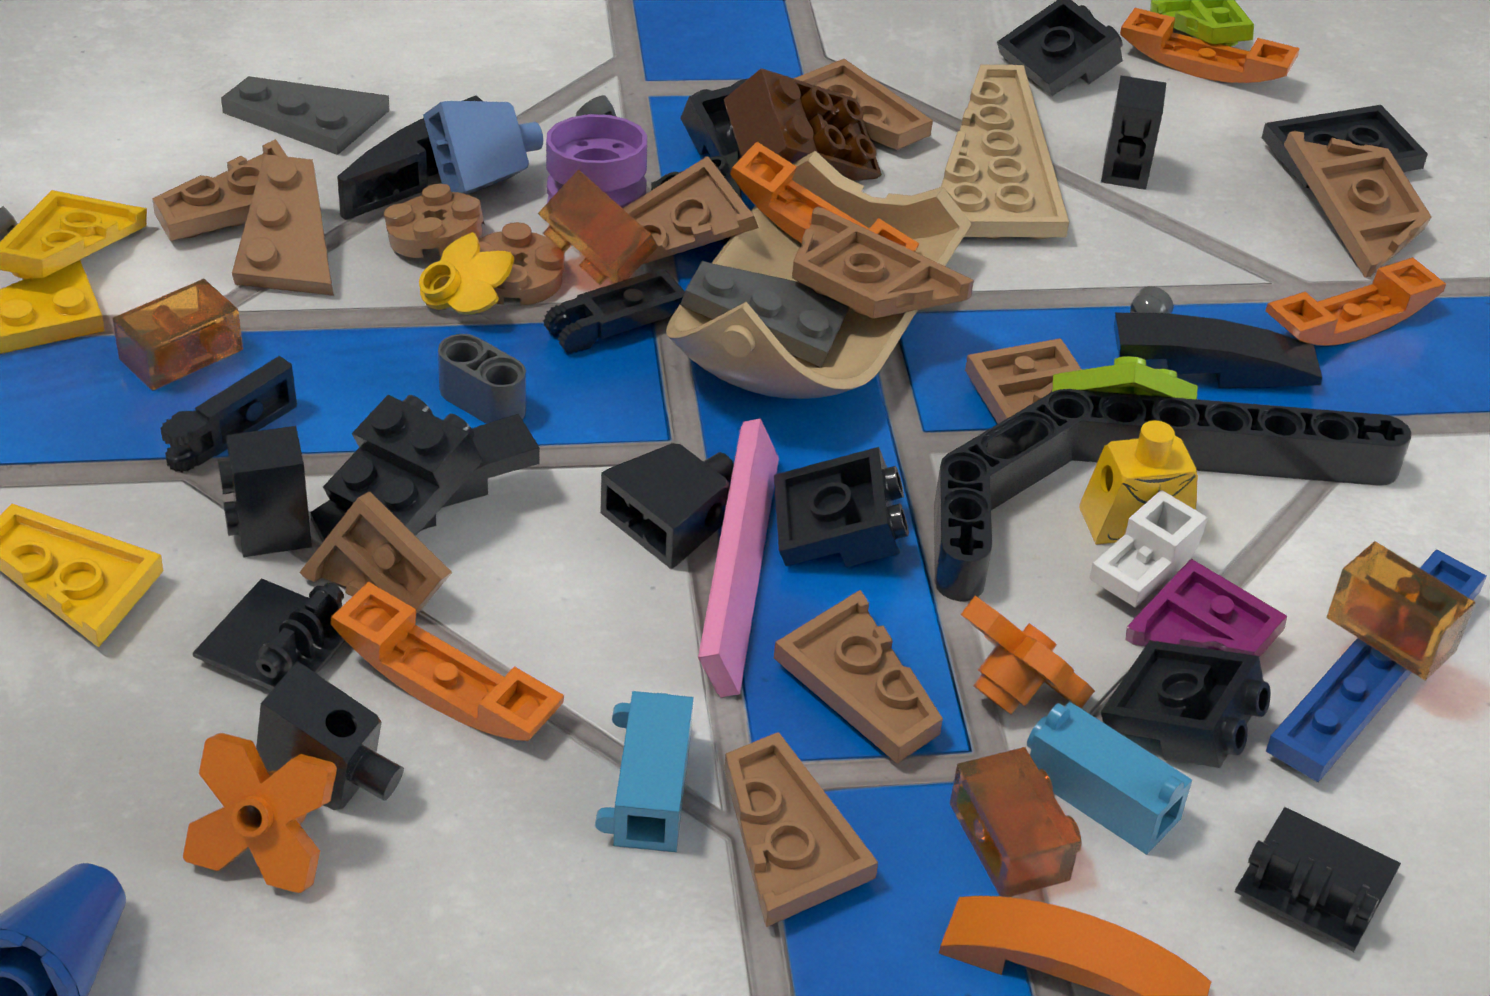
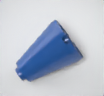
(60, 933)

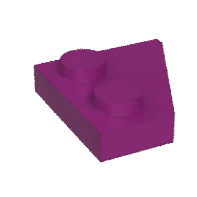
(1207, 613)

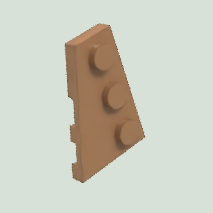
(885, 115)
(212, 202)

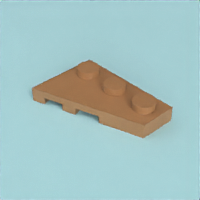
(691, 211)
(284, 231)
(860, 677)
(792, 831)

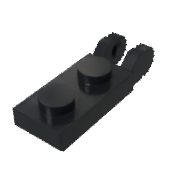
(614, 309)
(237, 409)

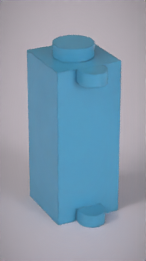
(650, 772)
(1108, 776)

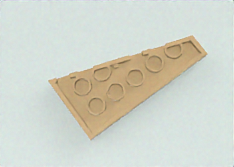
(1002, 161)

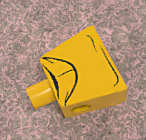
(1134, 473)

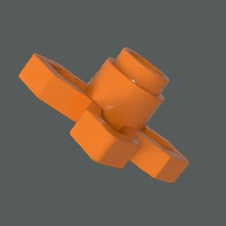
(1020, 662)
(259, 812)

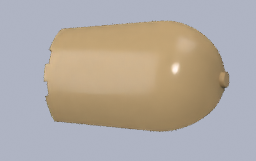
(744, 349)

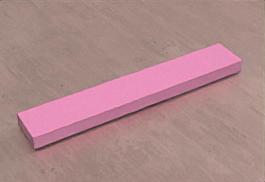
(739, 560)

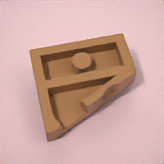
(1018, 374)
(380, 550)

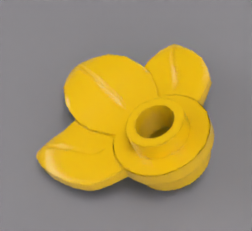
(465, 277)

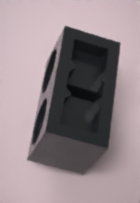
(1133, 132)

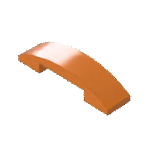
(1154, 37)
(769, 185)
(1363, 312)
(440, 675)
(1067, 946)

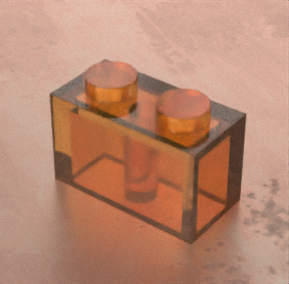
(597, 230)
(178, 334)
(1400, 610)
(1015, 822)

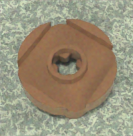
(432, 220)
(536, 263)

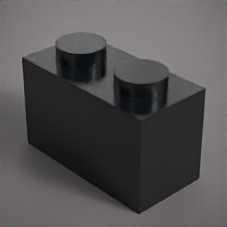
(268, 491)

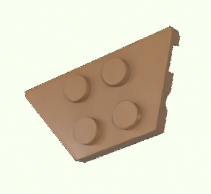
(1362, 197)
(872, 271)

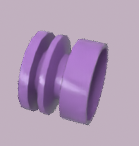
(603, 149)

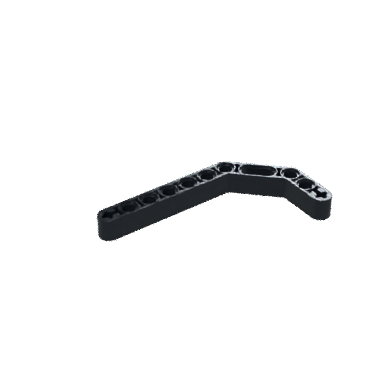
(1081, 422)

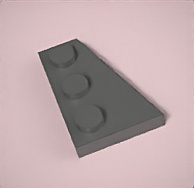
(306, 112)
(792, 311)

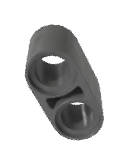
(481, 378)

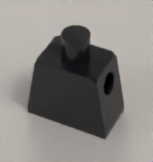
(667, 499)
(323, 722)

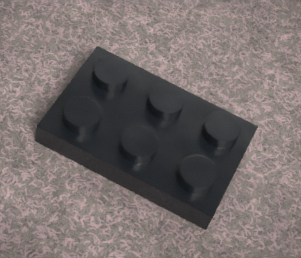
(1360, 126)

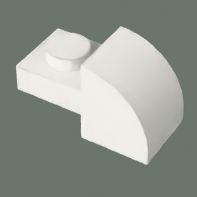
(1152, 551)

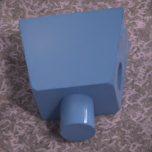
(479, 143)

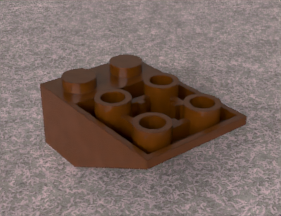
(801, 119)

